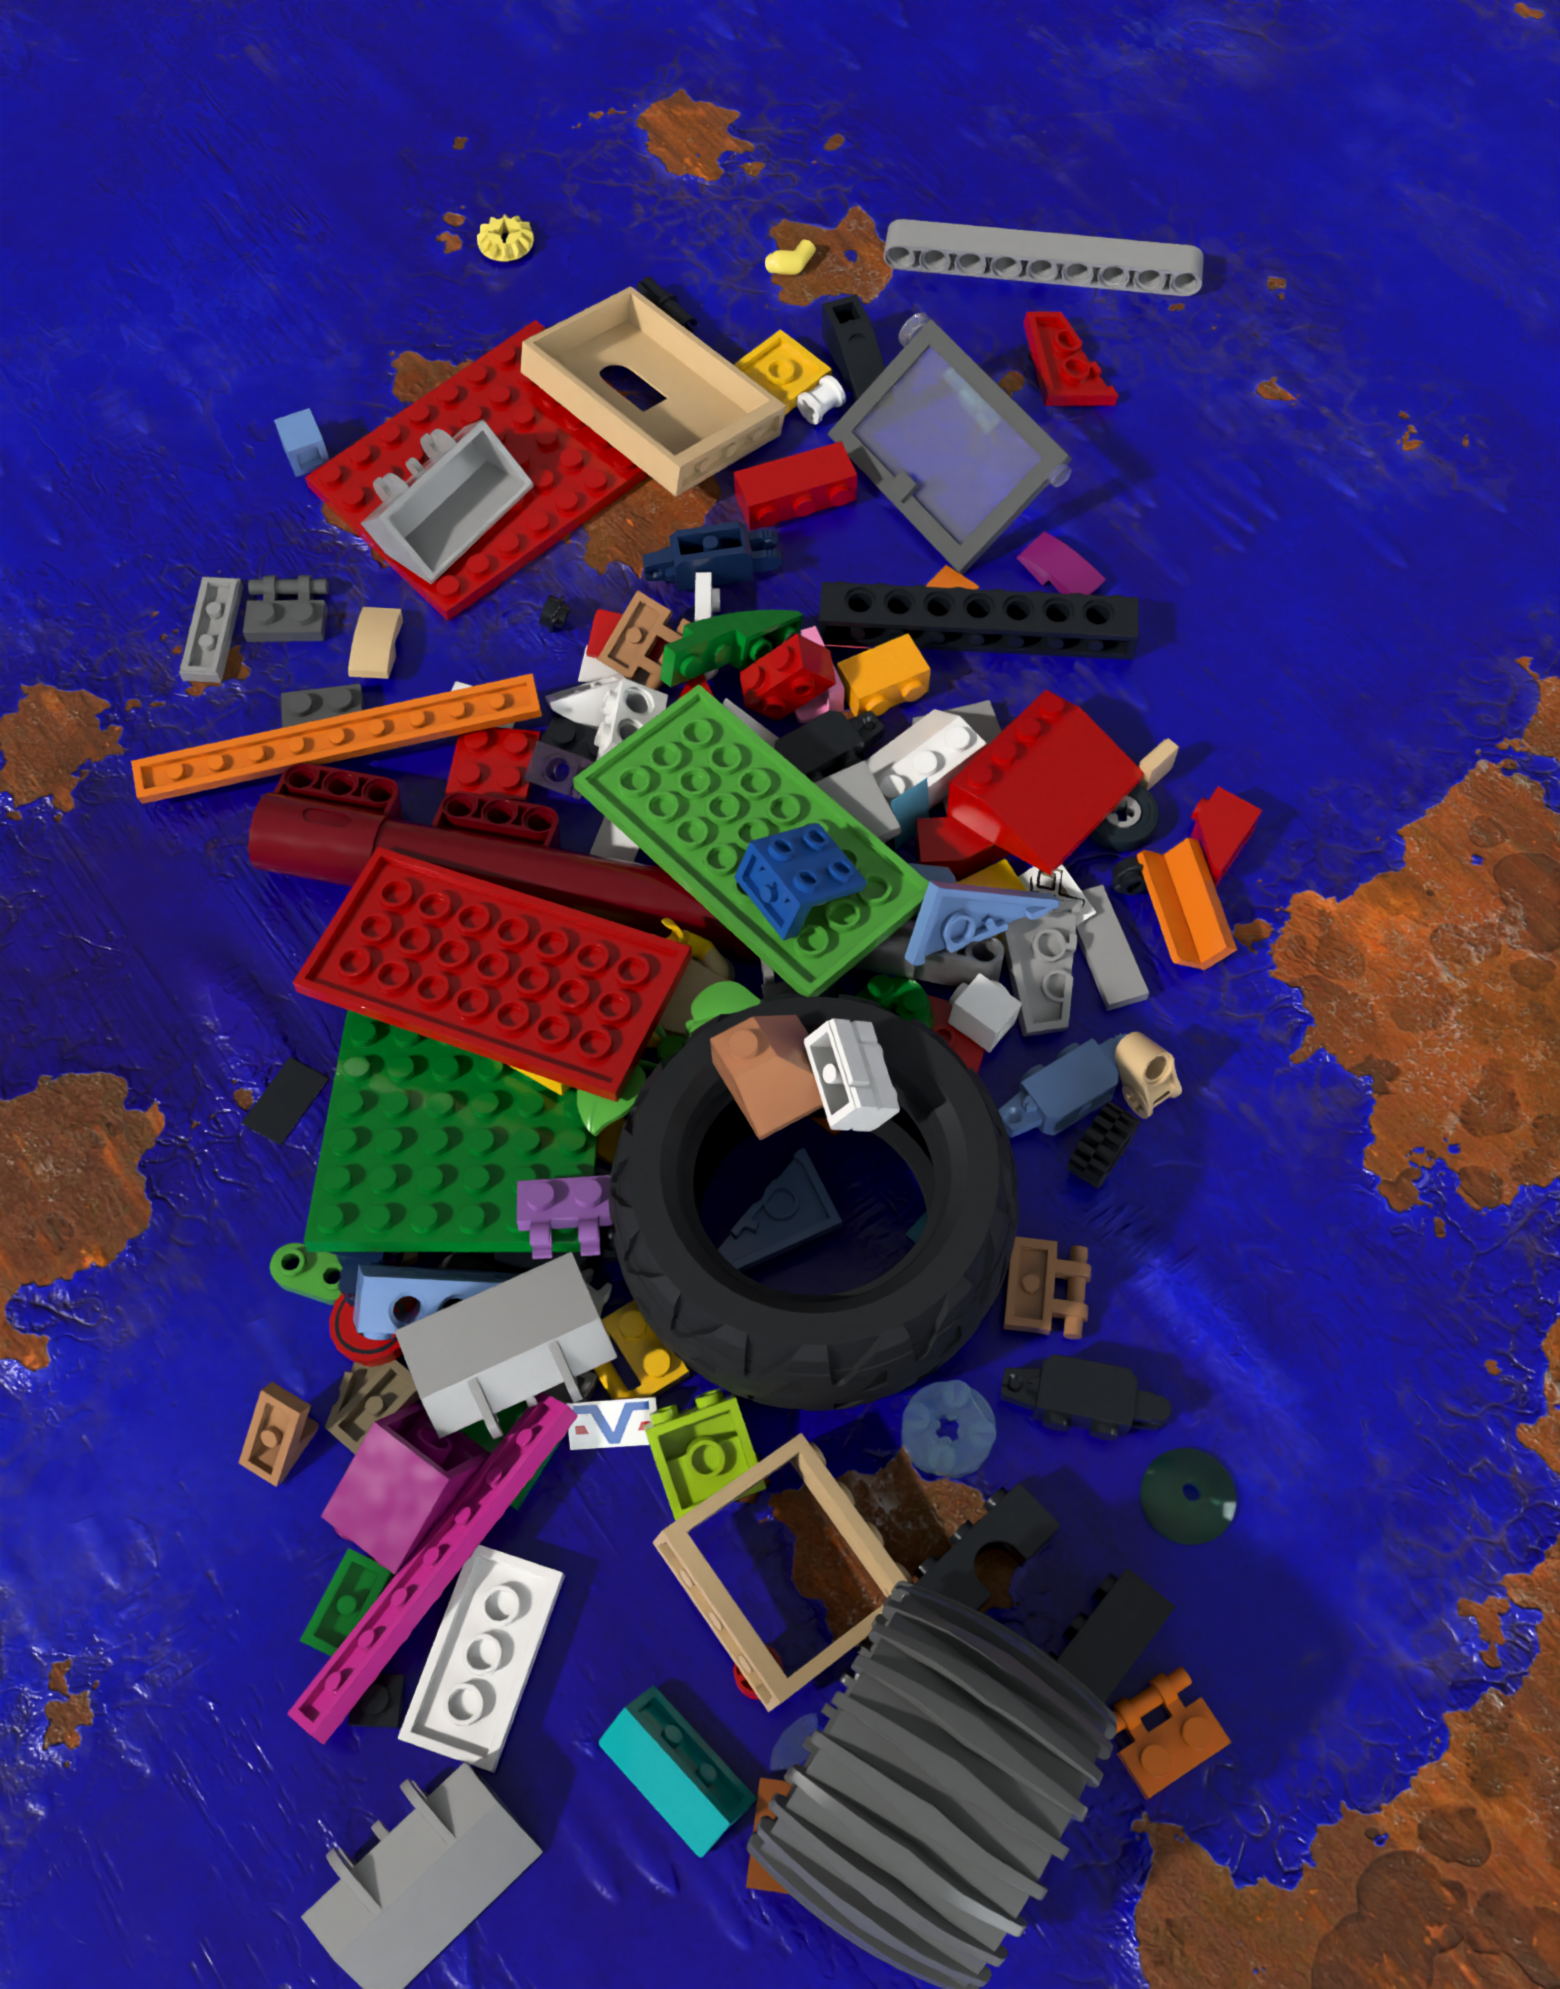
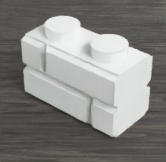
(851, 1075)

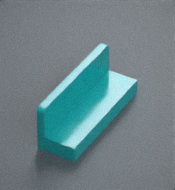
(676, 1770)

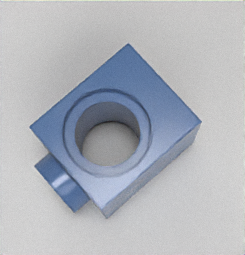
(302, 441)

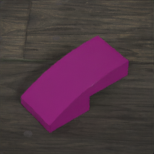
(1055, 561)

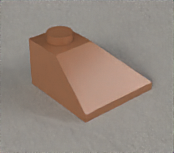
(767, 1071)

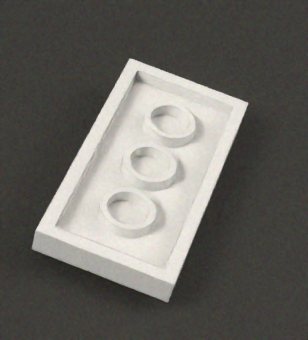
(482, 1658)

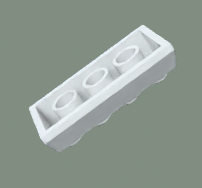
(930, 749)

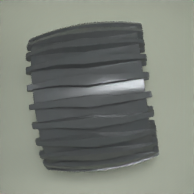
(936, 1789)

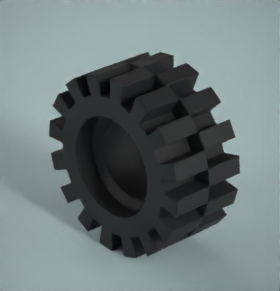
(1103, 1144)

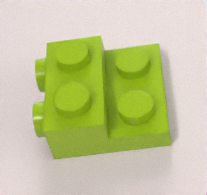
(700, 1449)

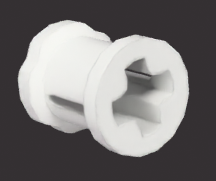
(821, 399)

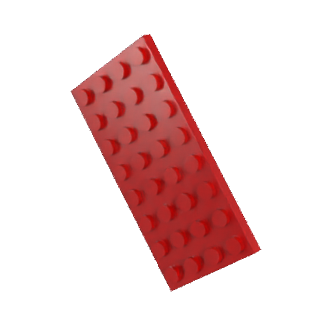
(496, 972)

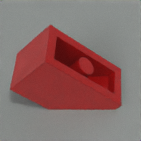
(1223, 829)

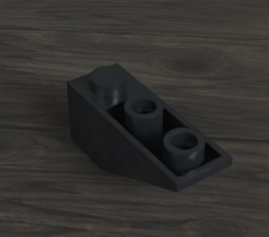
(852, 343)

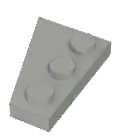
(1041, 967)

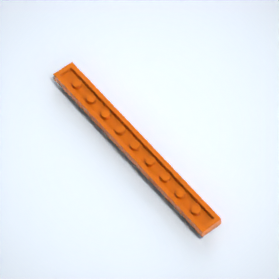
(336, 738)

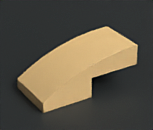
(374, 642)

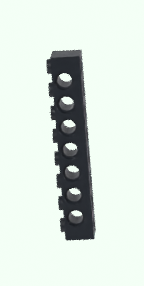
(995, 629)

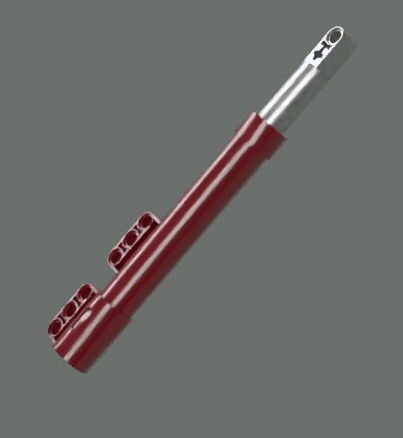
(331, 821)

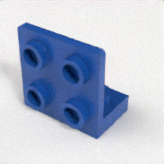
(793, 873)

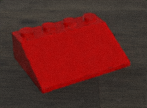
(1043, 783)

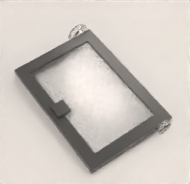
(949, 445)

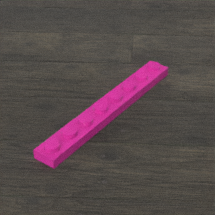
(431, 1568)

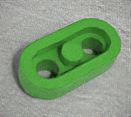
(310, 1275)

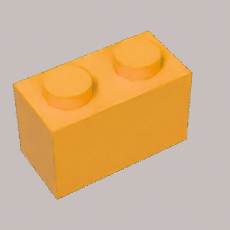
(884, 676)

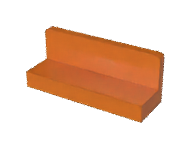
(1187, 905)

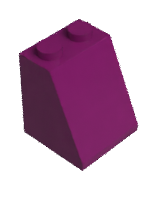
(401, 1485)

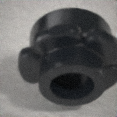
(554, 613)
(1128, 877)

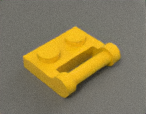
(645, 1354)

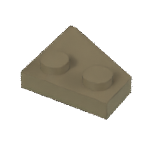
(367, 1397)

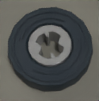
(1141, 822)

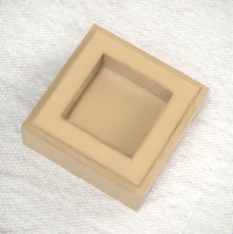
(1158, 763)

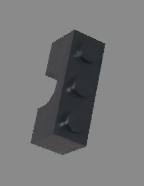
(1013, 1525)

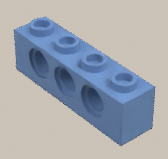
(383, 1286)

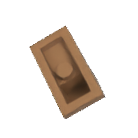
(277, 1434)

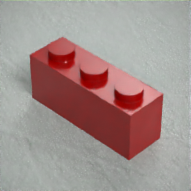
(795, 486)

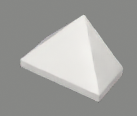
(584, 701)

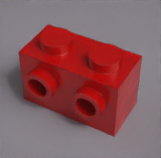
(787, 677)

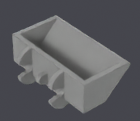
(446, 500)
(505, 1346)
(420, 1881)

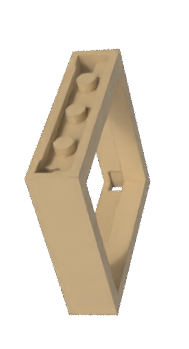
(719, 1607)

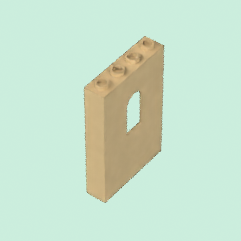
(710, 407)

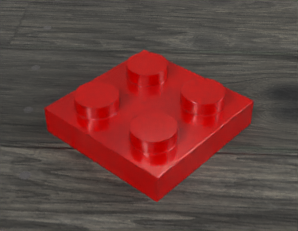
(493, 763)

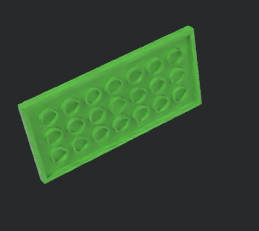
(705, 786)

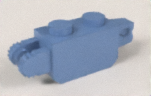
(1064, 1090)

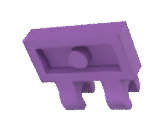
(563, 1204)

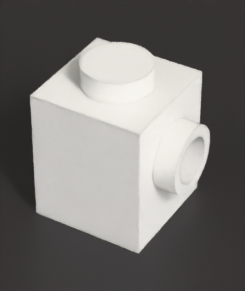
(983, 1011)

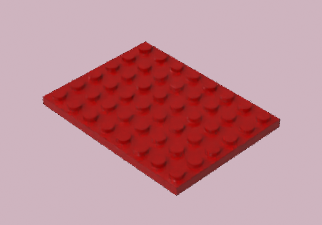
(564, 458)

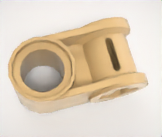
(1145, 1073)

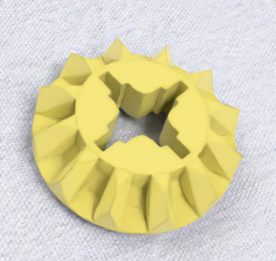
(517, 244)

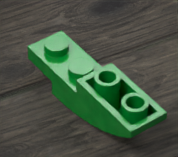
(727, 639)

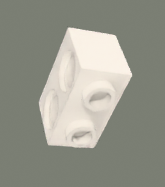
(626, 712)

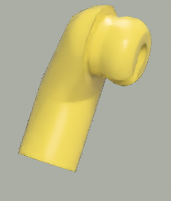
(790, 262)

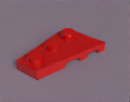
(1061, 366)

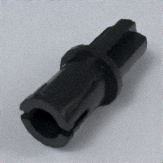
(666, 302)

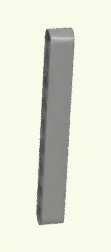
(1044, 257)

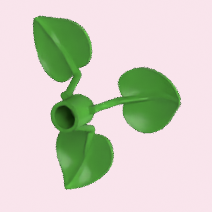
(717, 999)

